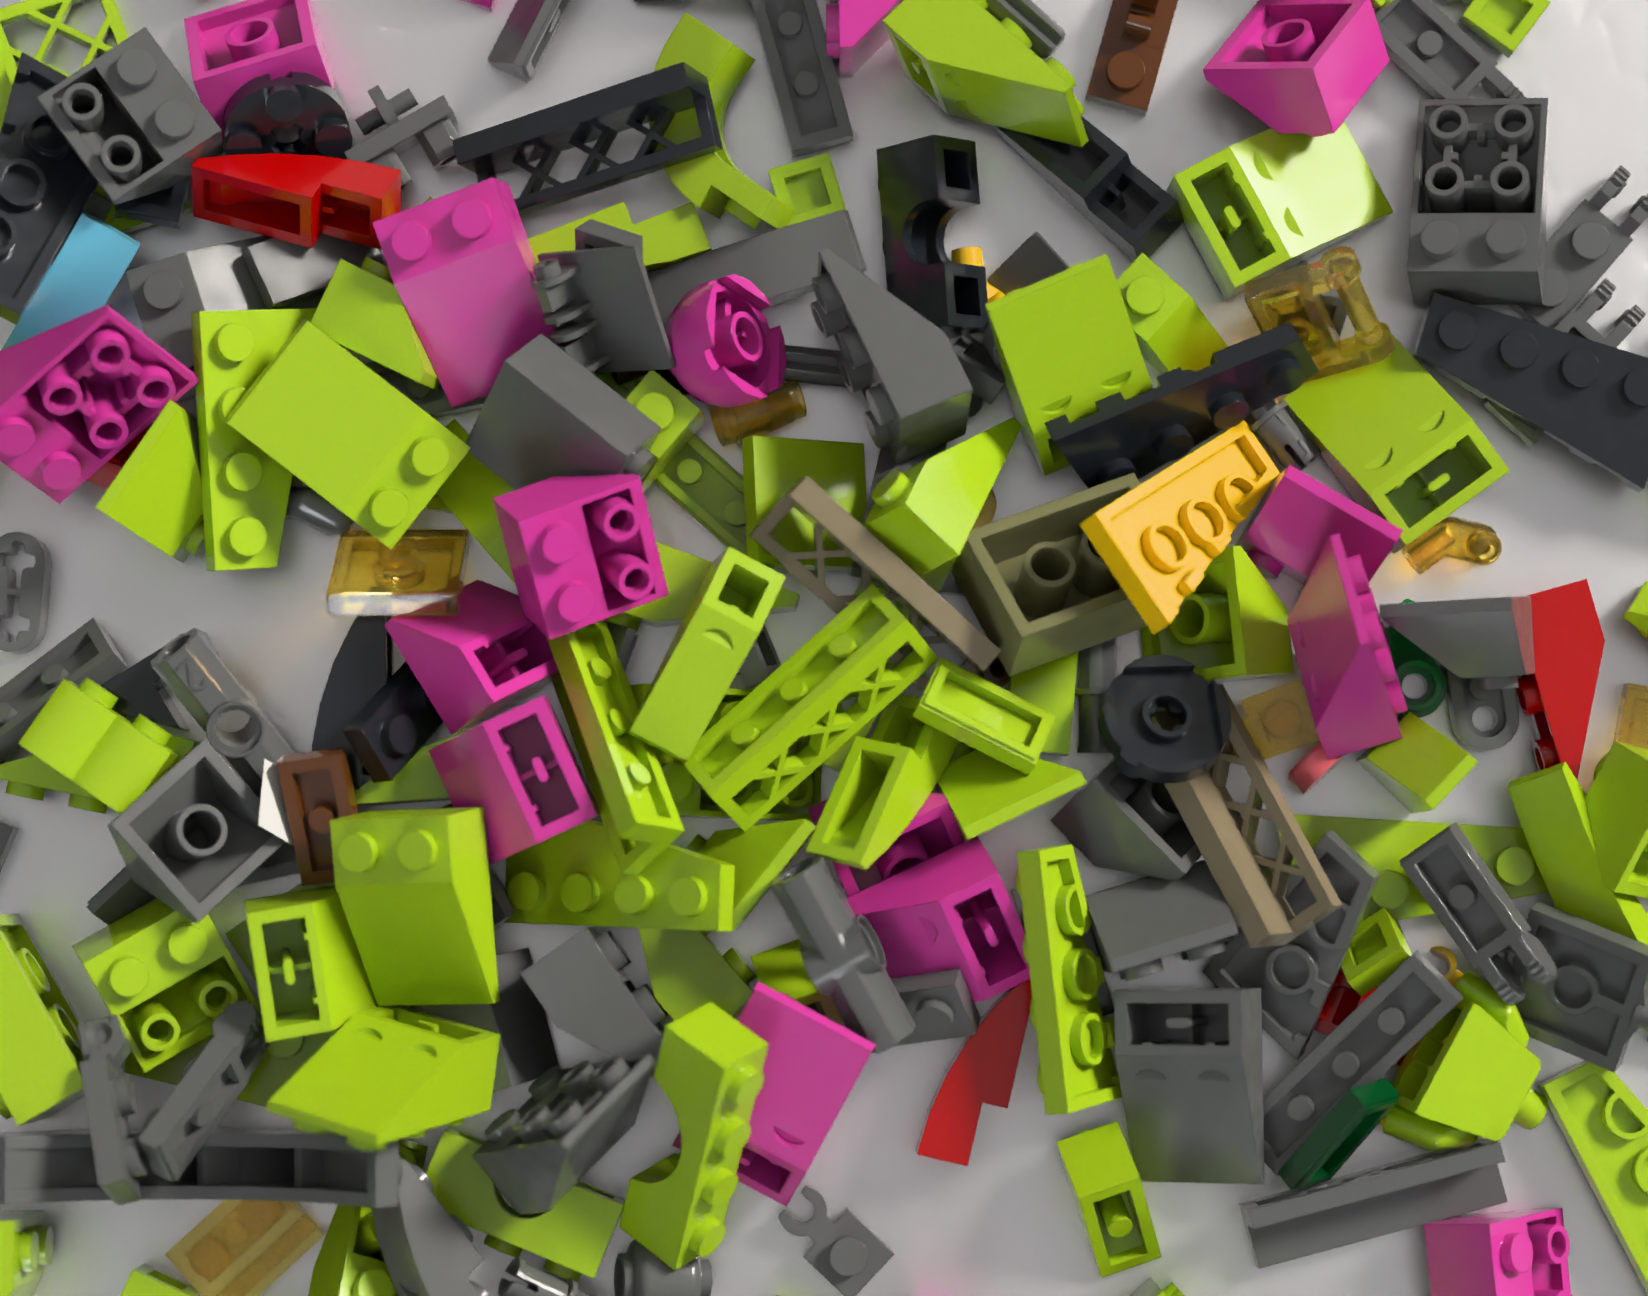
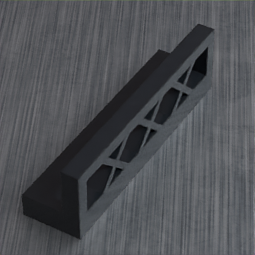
(592, 118)

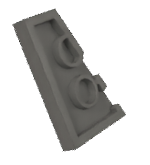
(1300, 974)

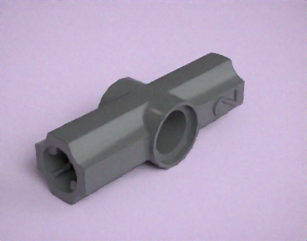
(211, 690)
(842, 953)

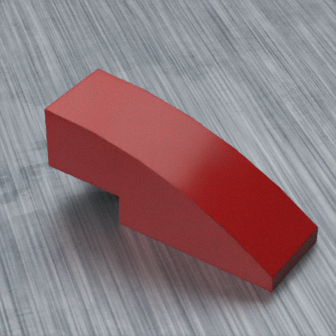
(296, 196)
(977, 1074)

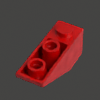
(1565, 675)

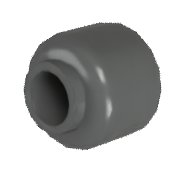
(644, 1274)

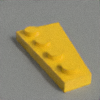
(1179, 521)

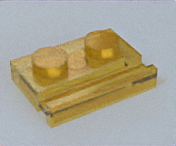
(244, 1246)

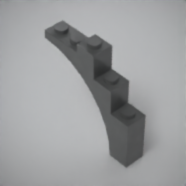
(227, 1167)

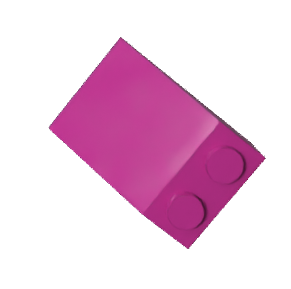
(465, 283)

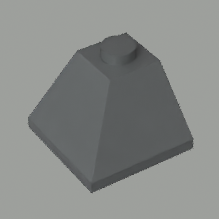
(1471, 636)
(1128, 826)

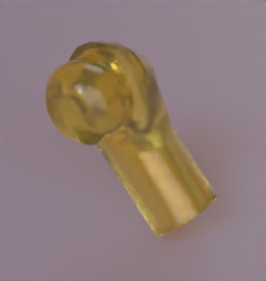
(1456, 539)

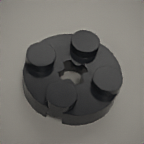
(284, 102)
(1144, 748)

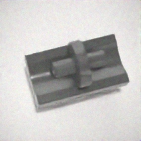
(429, 126)

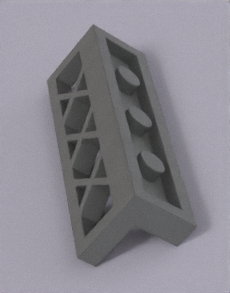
(1374, 1202)

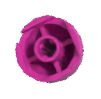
(725, 343)

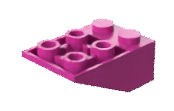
(81, 397)
(1345, 656)
(949, 918)
(805, 1084)

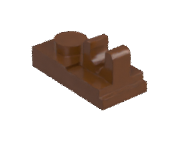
(1131, 54)
(316, 790)

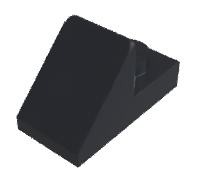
(144, 692)

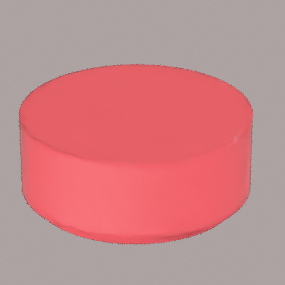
(1312, 769)

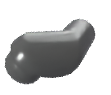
(316, 512)

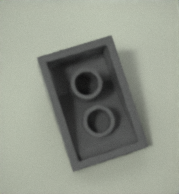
(193, 282)

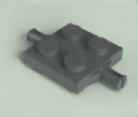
(1597, 991)

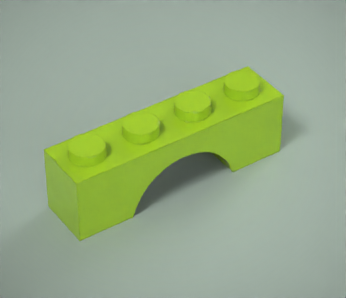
(711, 1078)

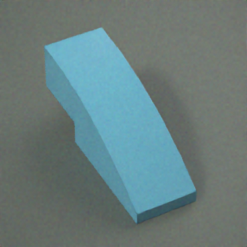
(78, 278)

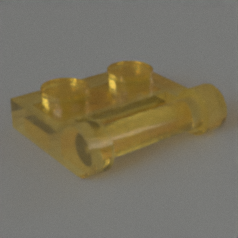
(1296, 299)

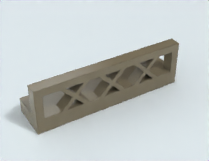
(875, 562)
(1230, 844)

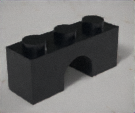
(919, 193)

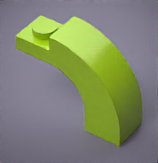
(713, 179)

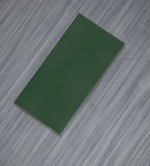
(1339, 1134)

